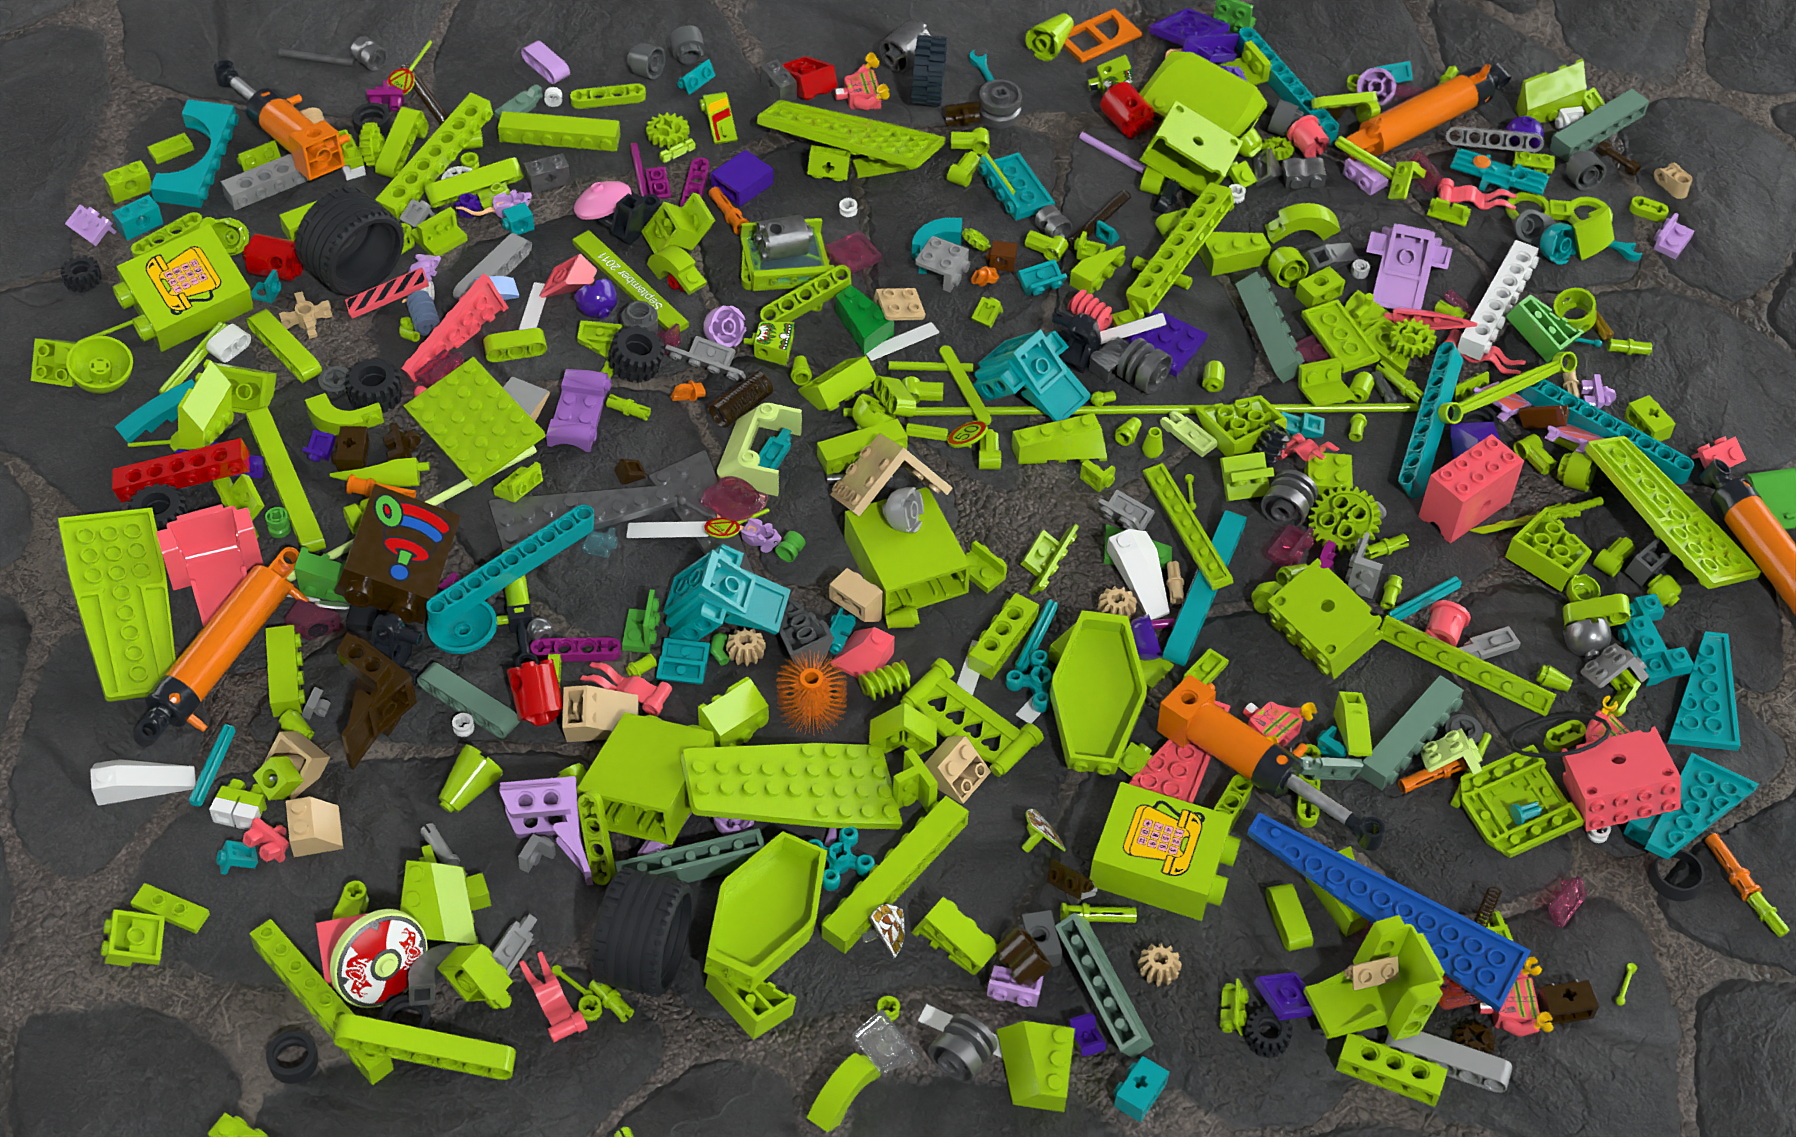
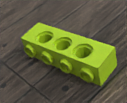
(1002, 636)
(1399, 1081)

